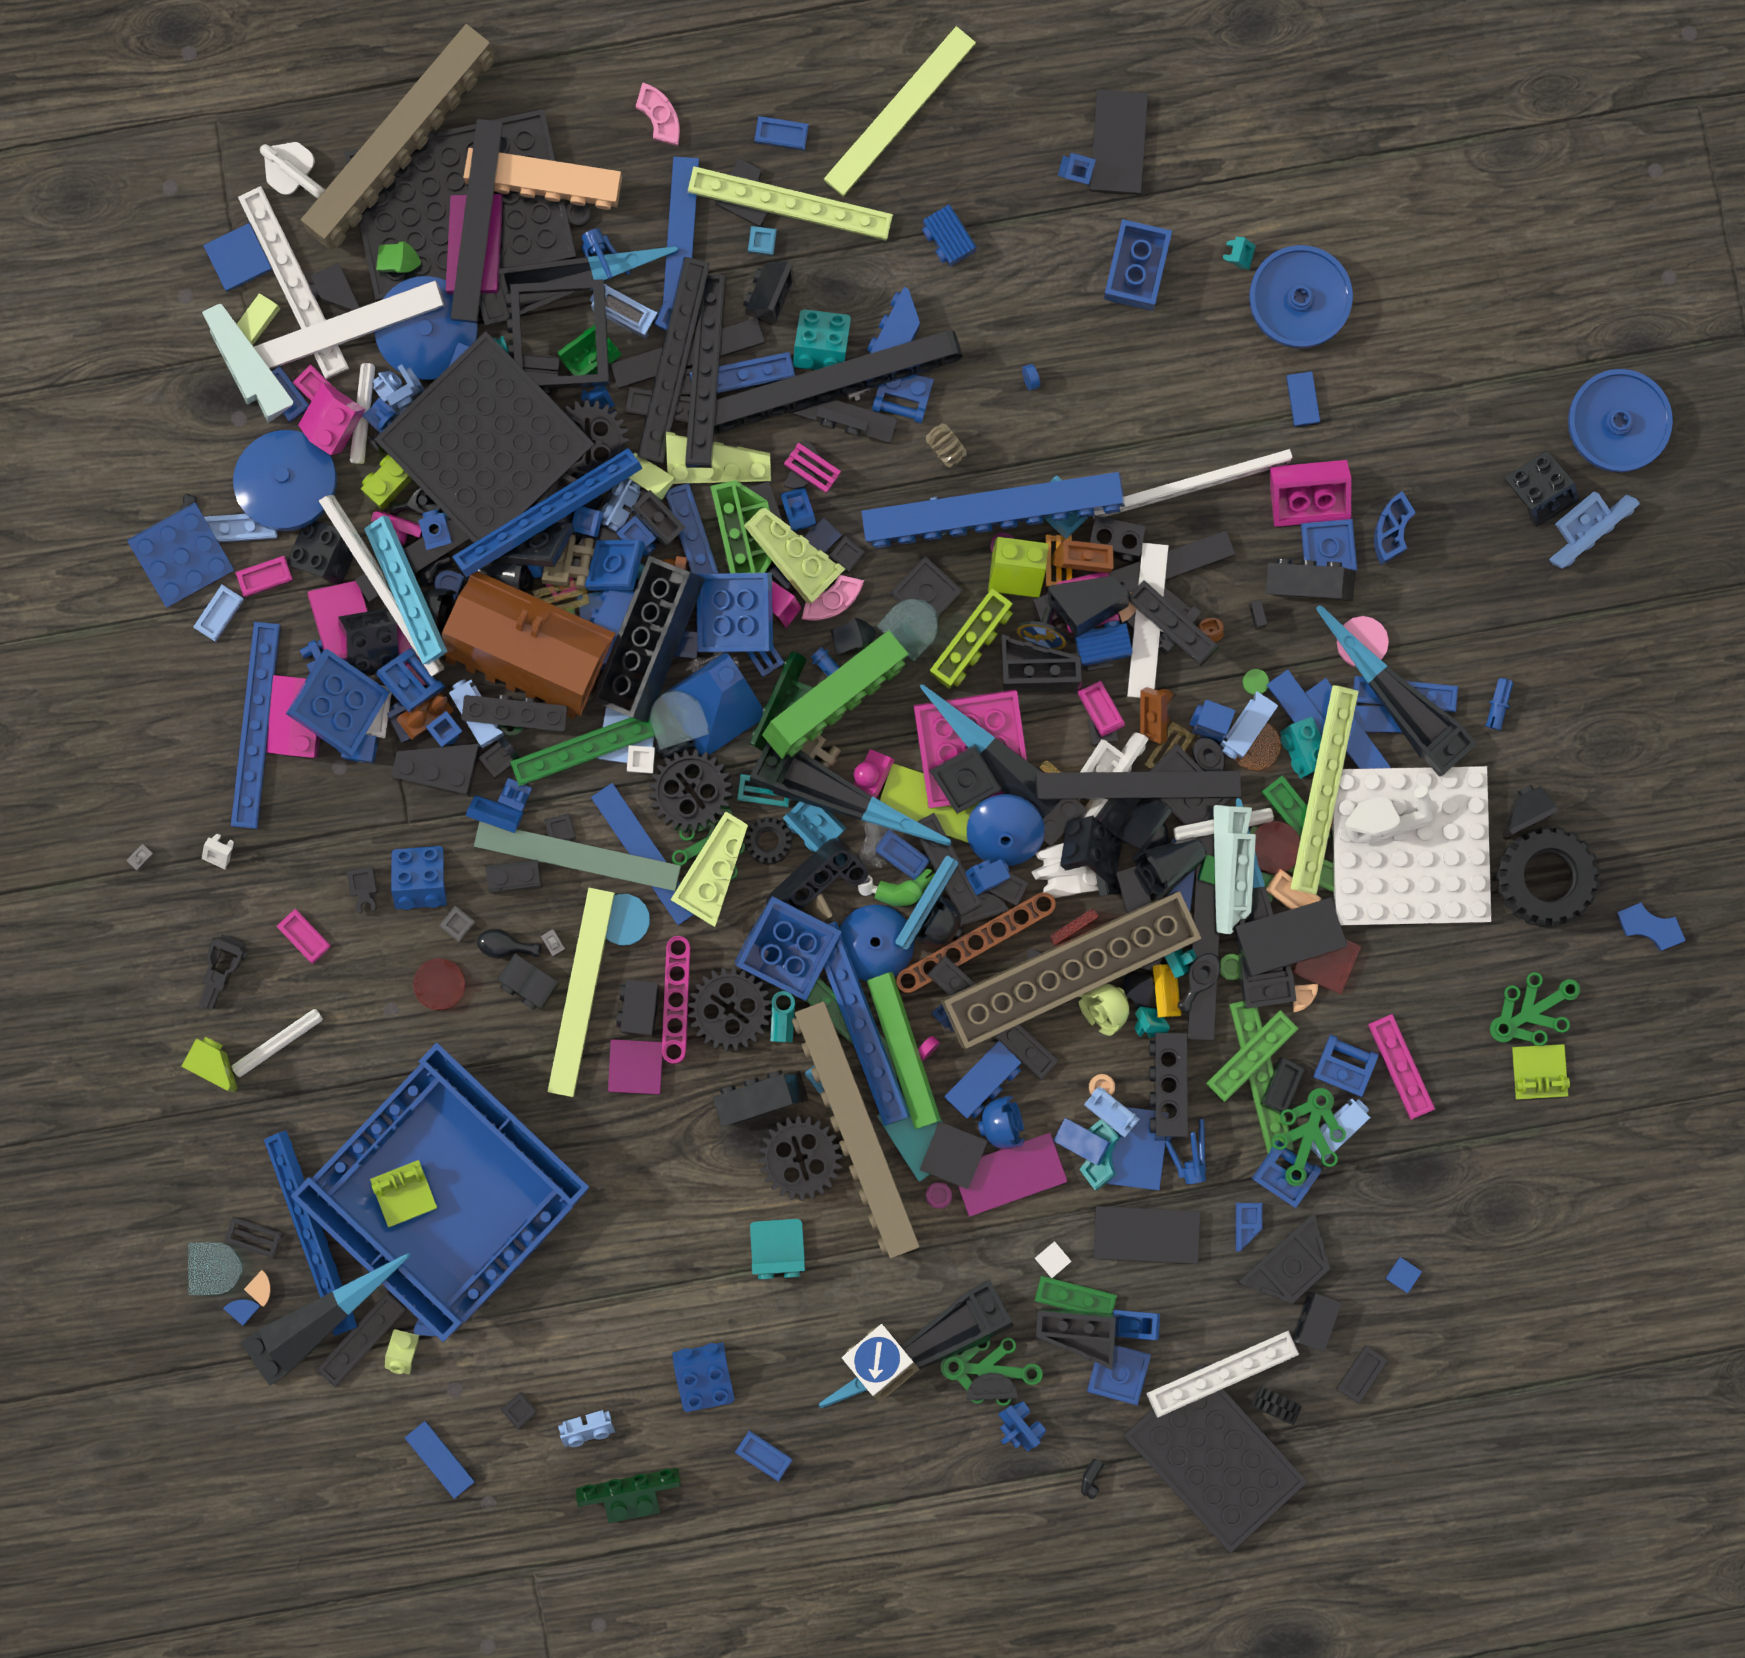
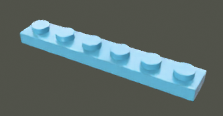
(405, 590)

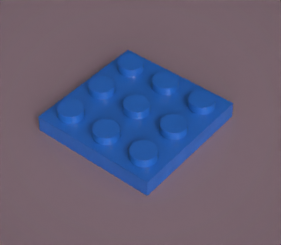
(180, 554)
(735, 613)
(337, 703)

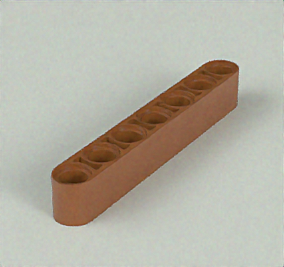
(985, 934)

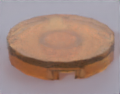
(1262, 751)

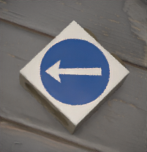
(880, 1363)

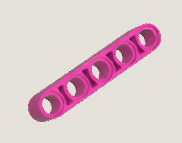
(682, 988)

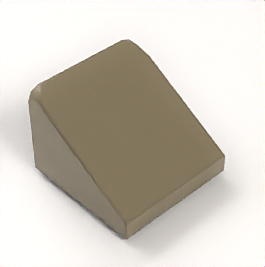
(819, 909)

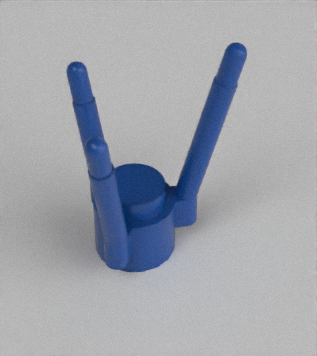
(595, 243)
(1195, 1169)

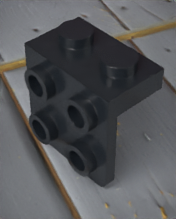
(321, 553)
(1093, 846)

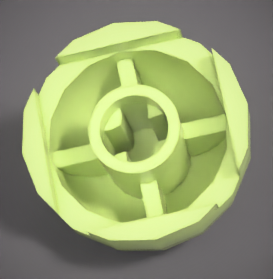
(1106, 1007)

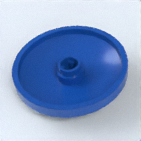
(1300, 296)
(426, 340)
(1620, 420)
(283, 480)

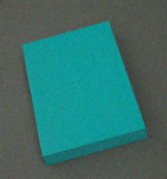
(911, 1142)

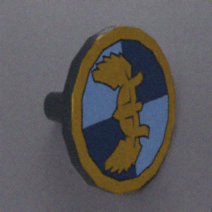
(1043, 633)

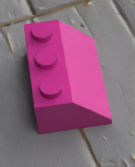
(1310, 492)
(285, 733)

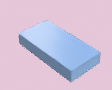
(218, 613)

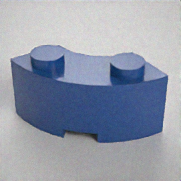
(1390, 528)

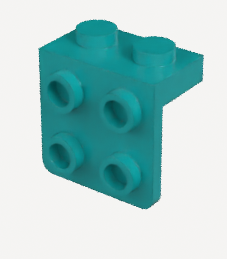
(820, 339)
(777, 1248)

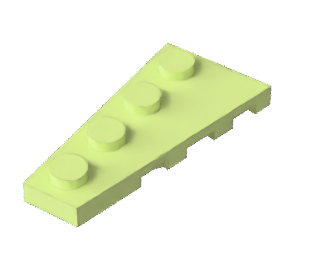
(727, 463)
(801, 563)
(709, 876)

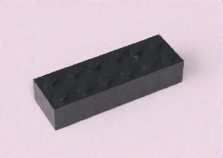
(648, 639)

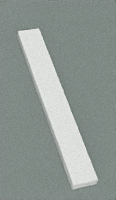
(289, 274)
(351, 325)
(1202, 481)
(370, 568)

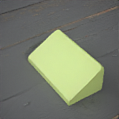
(257, 318)
(652, 478)

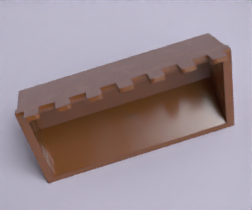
(526, 643)

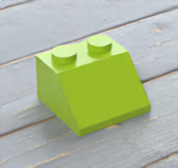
(1018, 567)
(211, 1063)

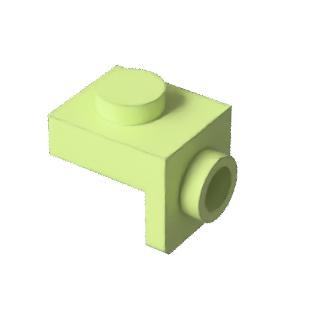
(401, 1352)

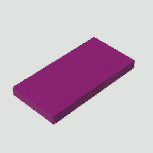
(492, 261)
(1013, 1175)

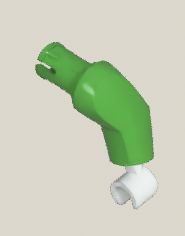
(897, 895)

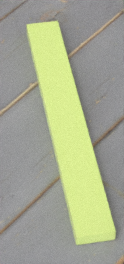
(899, 111)
(790, 203)
(1324, 789)
(581, 992)

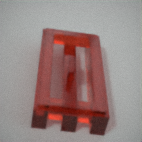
(1073, 927)

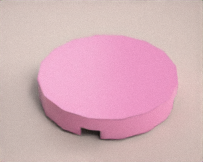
(1369, 633)

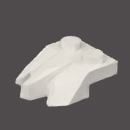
(1062, 882)

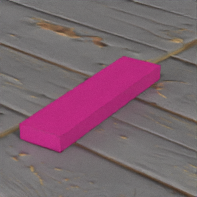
(1401, 1066)

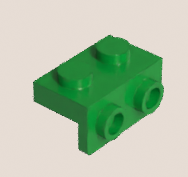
(581, 354)

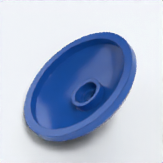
(1007, 817)
(879, 923)

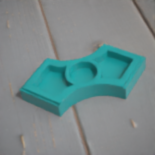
(1096, 1174)

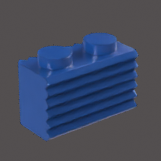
(948, 235)
(1104, 644)

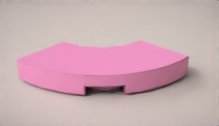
(661, 113)
(834, 600)

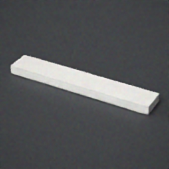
(1145, 633)
(1222, 1374)

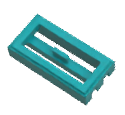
(742, 788)

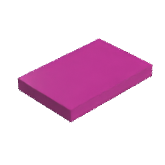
(328, 605)

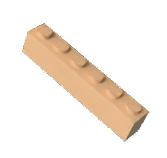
(555, 180)

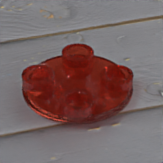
(1276, 846)
(438, 984)

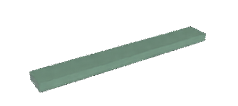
(578, 856)

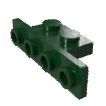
(785, 693)
(629, 1496)

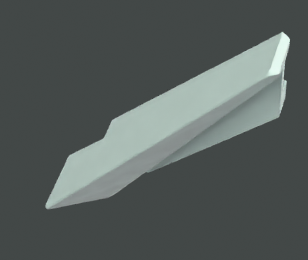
(246, 365)
(1233, 865)

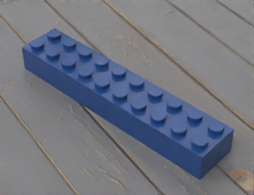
(993, 508)

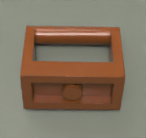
(1083, 556)

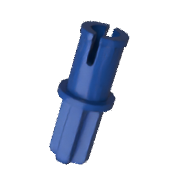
(1499, 704)

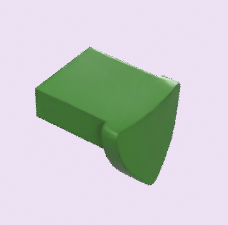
(397, 258)

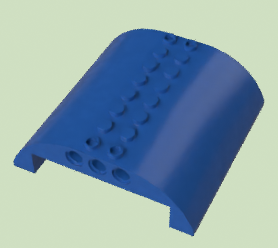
(488, 1175)

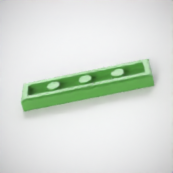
(1252, 1055)

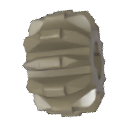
(946, 445)

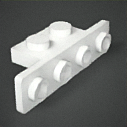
(1109, 759)

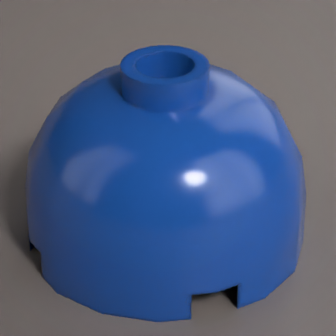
(1002, 1123)

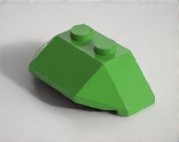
(734, 508)

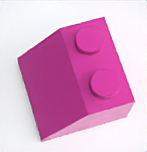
(330, 419)

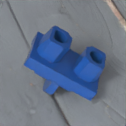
(380, 415)
(1017, 1430)

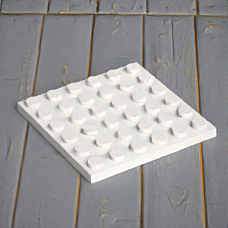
(1424, 873)

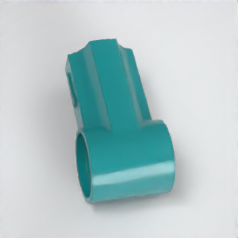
(781, 1020)

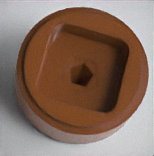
(1212, 628)

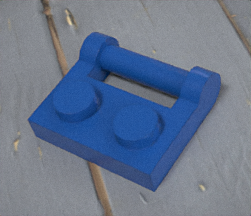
(911, 388)
(405, 684)
(1342, 1073)
(1273, 1176)

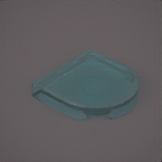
(912, 624)
(677, 719)
(212, 1268)

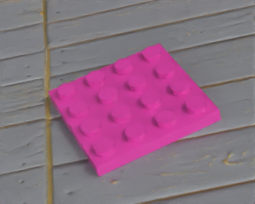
(938, 741)

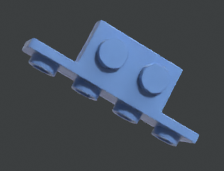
(407, 394)
(1587, 524)

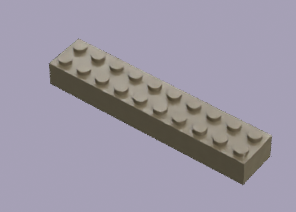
(398, 137)
(1070, 969)
(856, 1129)

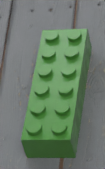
(835, 694)

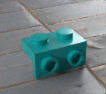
(1303, 745)

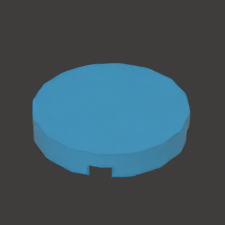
(628, 920)

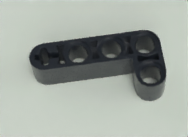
(830, 868)

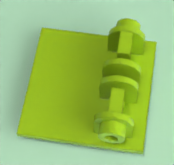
(1540, 1071)
(403, 1193)

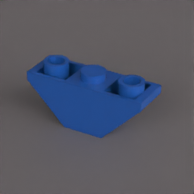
(899, 326)

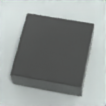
(457, 924)

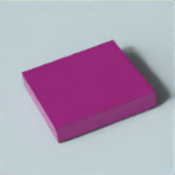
(635, 1067)

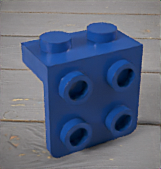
(418, 878)
(703, 1377)

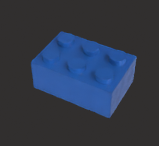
(1137, 265)

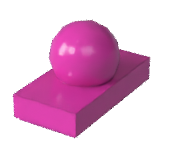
(400, 526)
(872, 772)

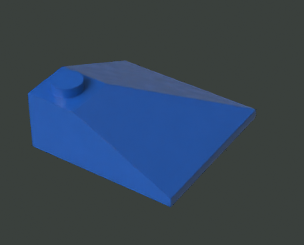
(725, 702)
(787, 948)

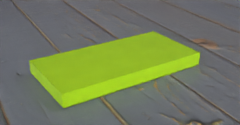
(907, 794)

